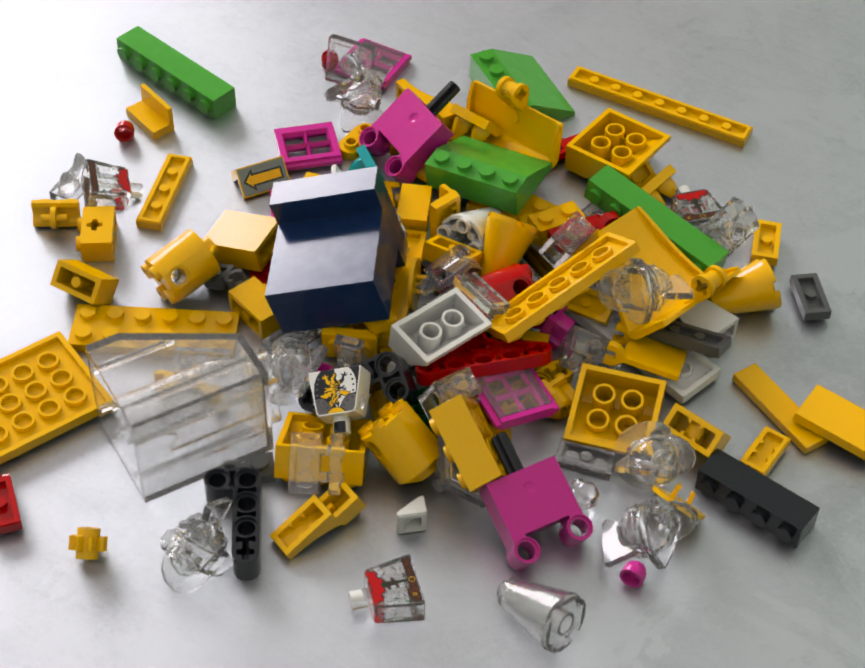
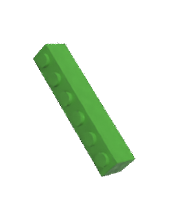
(176, 72)
(616, 193)

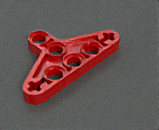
(487, 358)

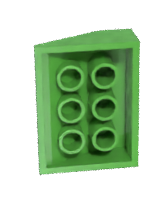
(544, 96)
(486, 173)

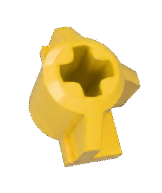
(562, 394)

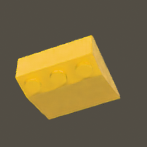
(613, 141)
(609, 403)
(467, 442)
(356, 452)

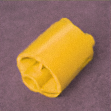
(189, 260)
(401, 443)

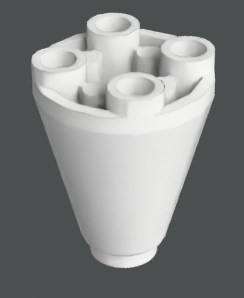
(467, 227)

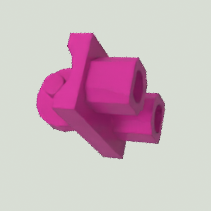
(556, 326)

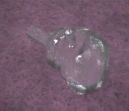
(585, 493)

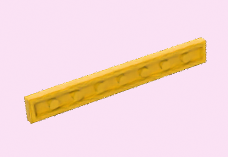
(660, 106)

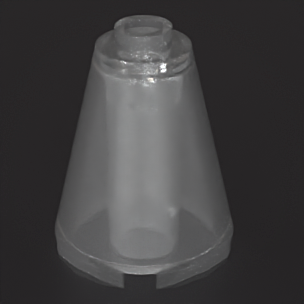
(543, 611)

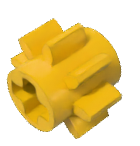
(87, 543)

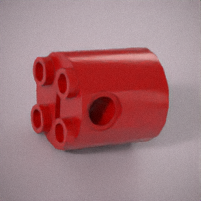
(510, 280)

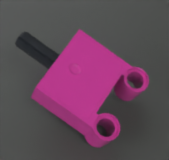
(412, 130)
(531, 502)

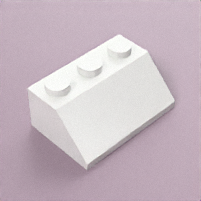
(437, 328)

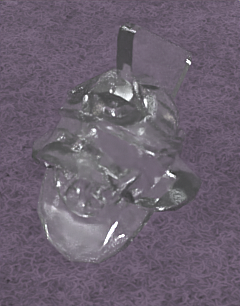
(358, 95)
(640, 289)
(293, 363)
(651, 455)
(647, 532)
(196, 548)

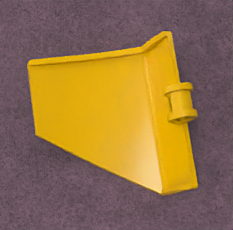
(522, 126)
(662, 252)

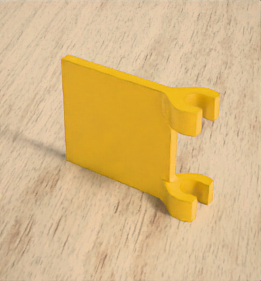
(645, 354)

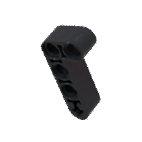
(379, 380)
(245, 490)

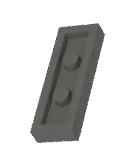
(693, 338)

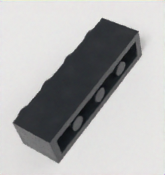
(756, 498)

